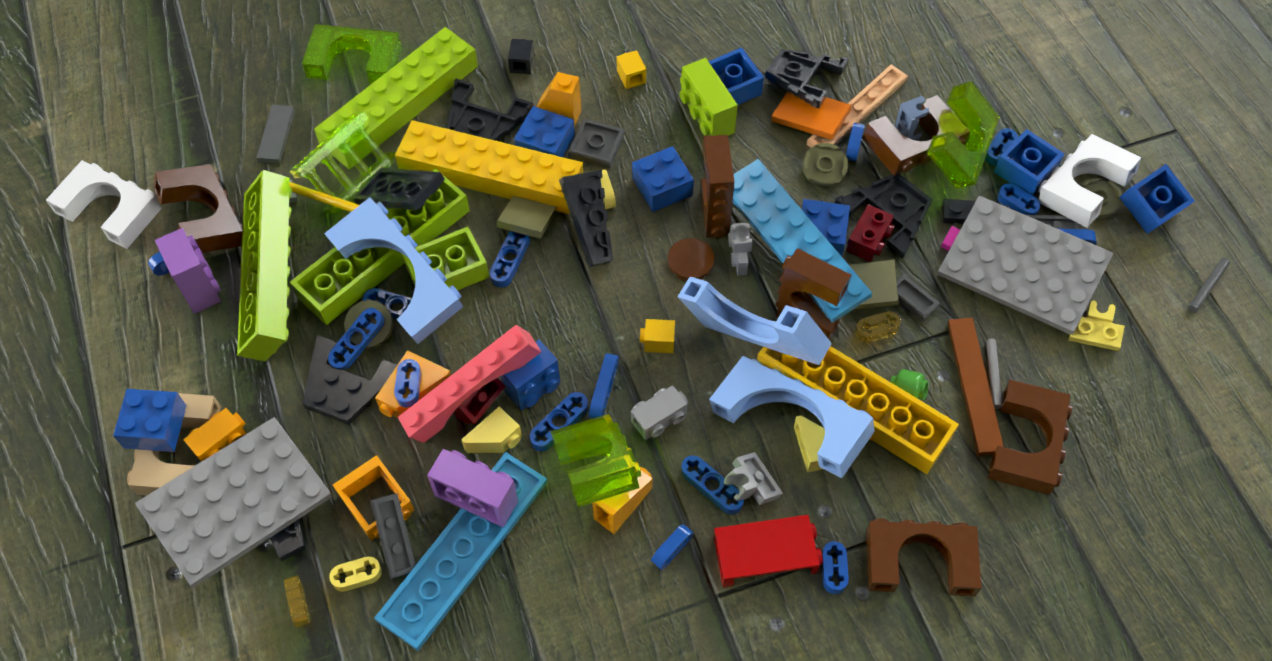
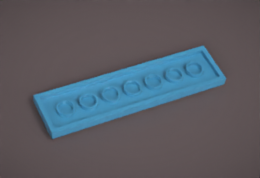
(787, 228)
(454, 562)

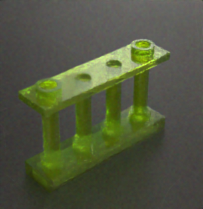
(338, 139)

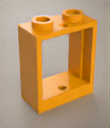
(360, 479)

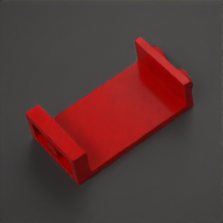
(766, 548)

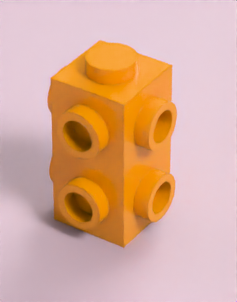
(215, 434)

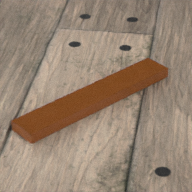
(974, 386)

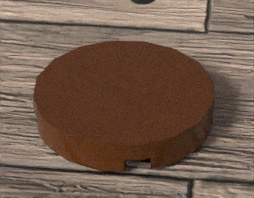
(690, 259)

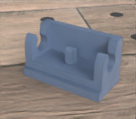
(908, 117)

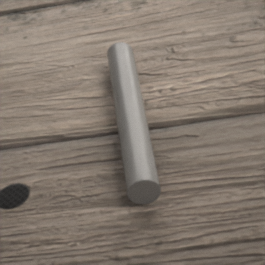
(994, 373)

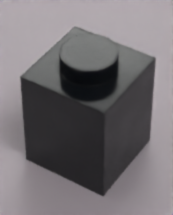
(521, 56)

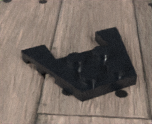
(796, 69)
(480, 120)
(895, 197)
(338, 392)

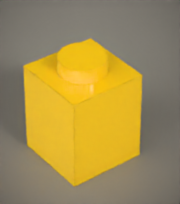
(631, 69)
(658, 336)

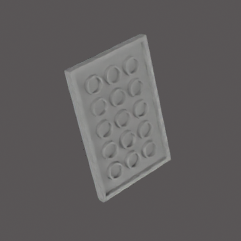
(1025, 264)
(233, 501)

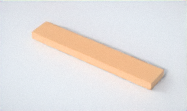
(866, 102)

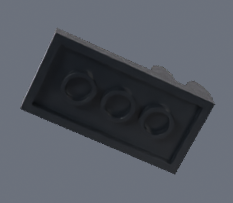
(400, 188)

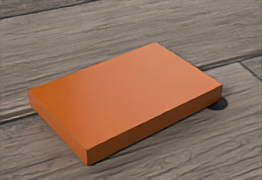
(805, 117)

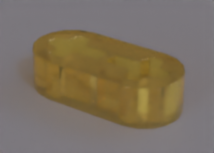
(878, 328)
(296, 601)

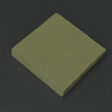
(526, 217)
(881, 281)

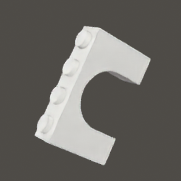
(1091, 157)
(90, 182)

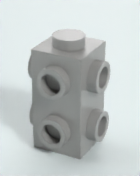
(659, 412)

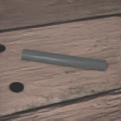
(1209, 285)

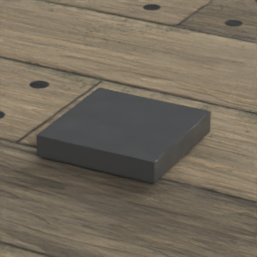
(596, 143)

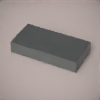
(915, 298)

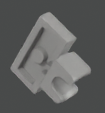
(741, 243)
(752, 479)

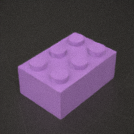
(189, 270)
(473, 487)

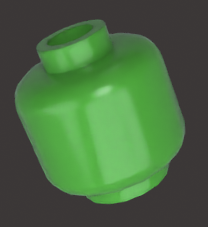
(912, 383)

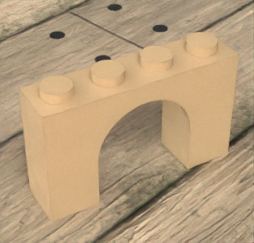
(148, 470)

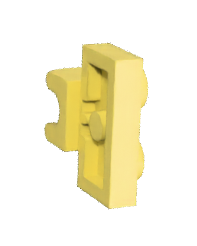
(1098, 329)

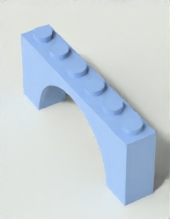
(432, 299)
(791, 334)
(755, 384)

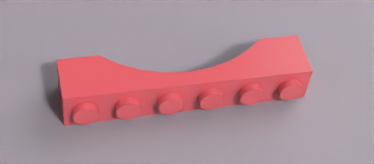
(434, 409)

